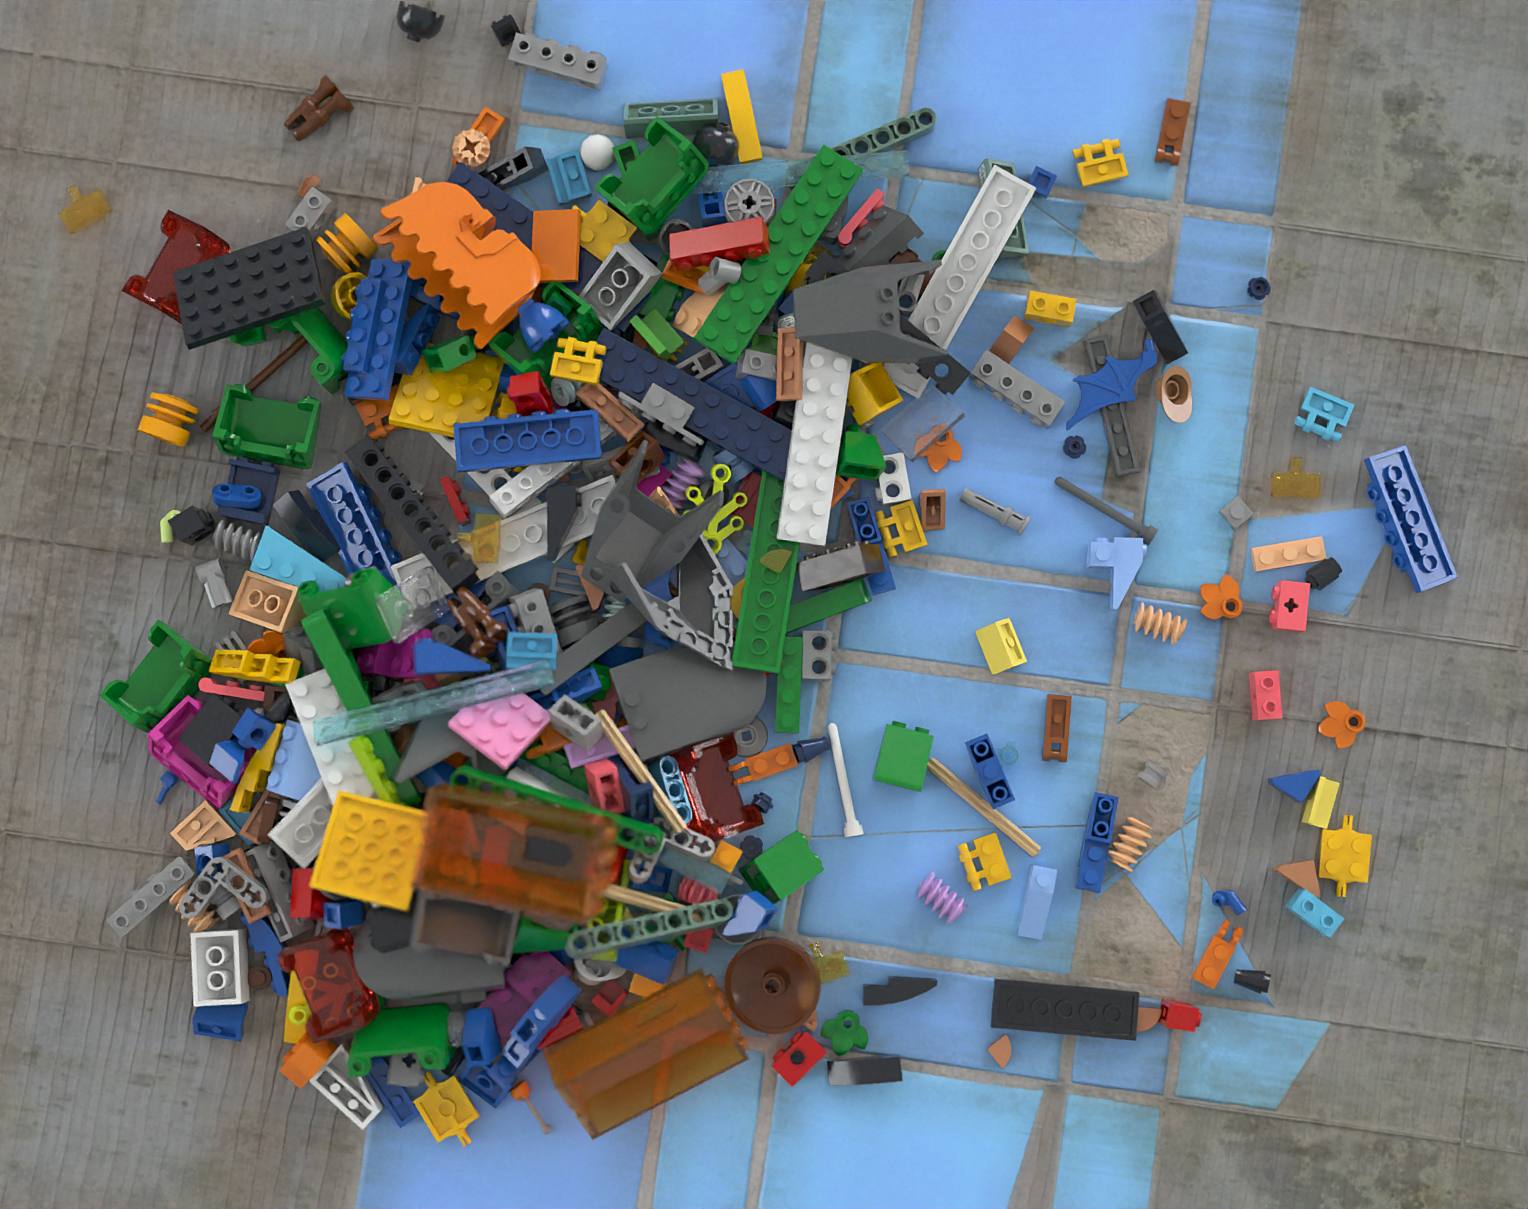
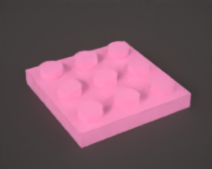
(501, 727)

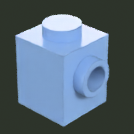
(1100, 554)

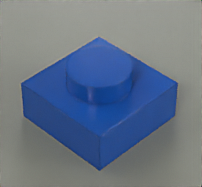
(1043, 181)

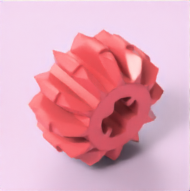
(695, 893)

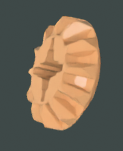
(481, 150)

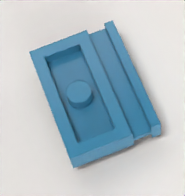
(569, 177)
(530, 649)

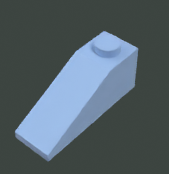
(1127, 561)
(1037, 901)

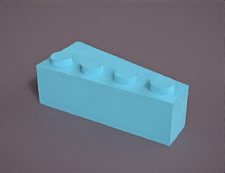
(291, 564)

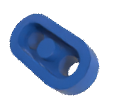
(236, 496)

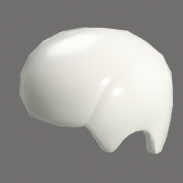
(597, 152)

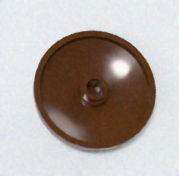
(772, 985)

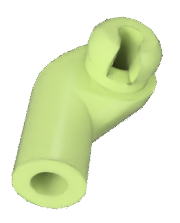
(165, 528)

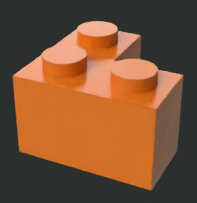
(306, 1059)

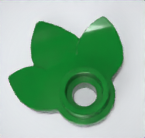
(845, 1036)

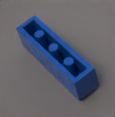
(650, 960)

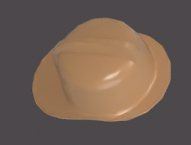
(1175, 394)

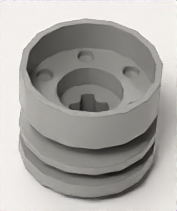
(749, 190)

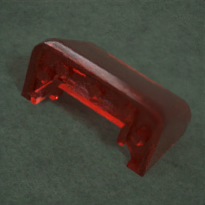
(186, 245)
(711, 791)
(330, 984)

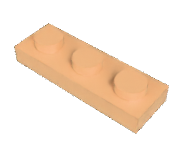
(1288, 554)

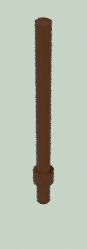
(262, 376)

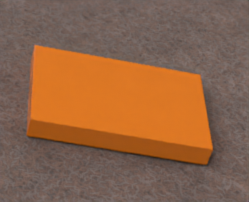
(557, 244)

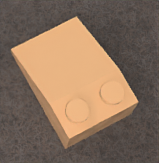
(696, 310)
(267, 603)

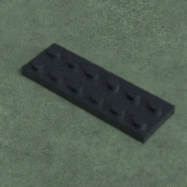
(1065, 1009)

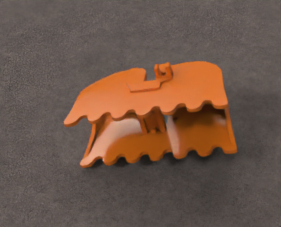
(454, 249)

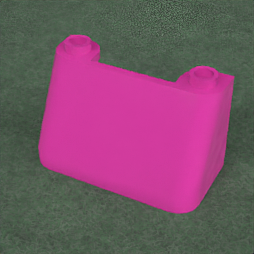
(182, 762)

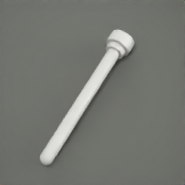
(852, 826)

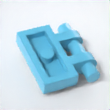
(1327, 408)

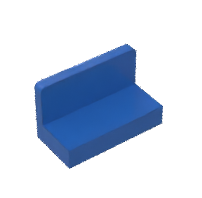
(220, 1021)

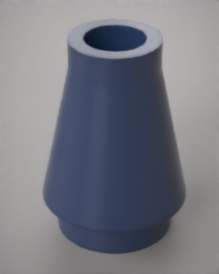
(808, 749)

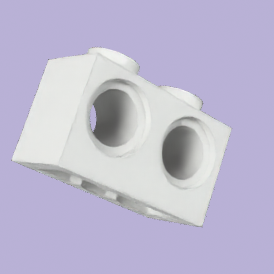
(897, 478)

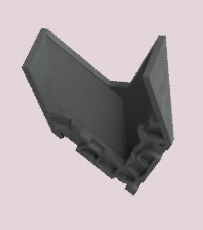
(700, 612)
(436, 741)

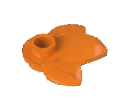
(941, 451)
(1218, 596)
(270, 644)
(1338, 724)

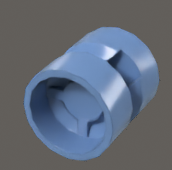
(738, 467)

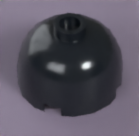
(418, 21)
(717, 143)

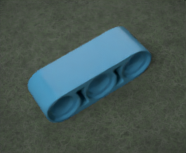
(671, 781)

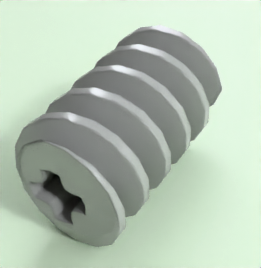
(236, 541)

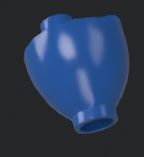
(540, 323)

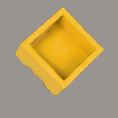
(871, 393)

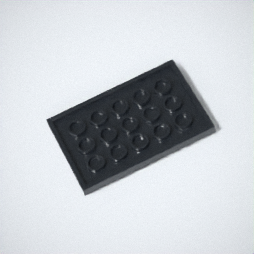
(248, 288)

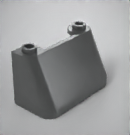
(499, 590)
(463, 927)

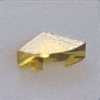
(776, 559)

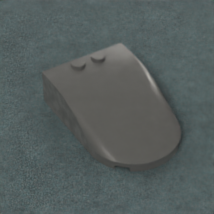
(685, 700)
(416, 975)

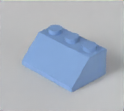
(294, 764)

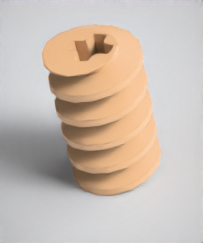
(1159, 624)
(1129, 843)
(204, 921)

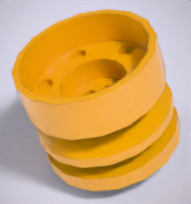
(347, 244)
(168, 419)

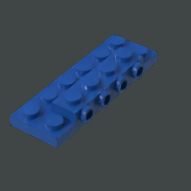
(376, 330)
(527, 440)
(1408, 519)
(354, 522)

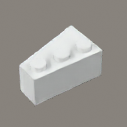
(350, 1095)

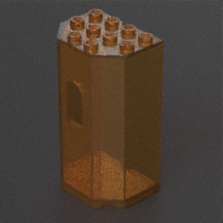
(477, 850)
(646, 1053)

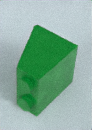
(903, 756)
(782, 868)

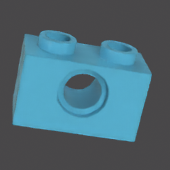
(1314, 912)

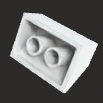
(220, 967)

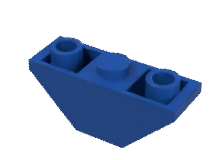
(989, 771)

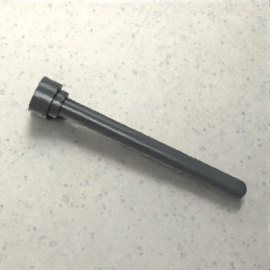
(1144, 532)

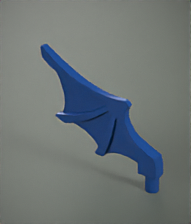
(1112, 383)
(660, 589)

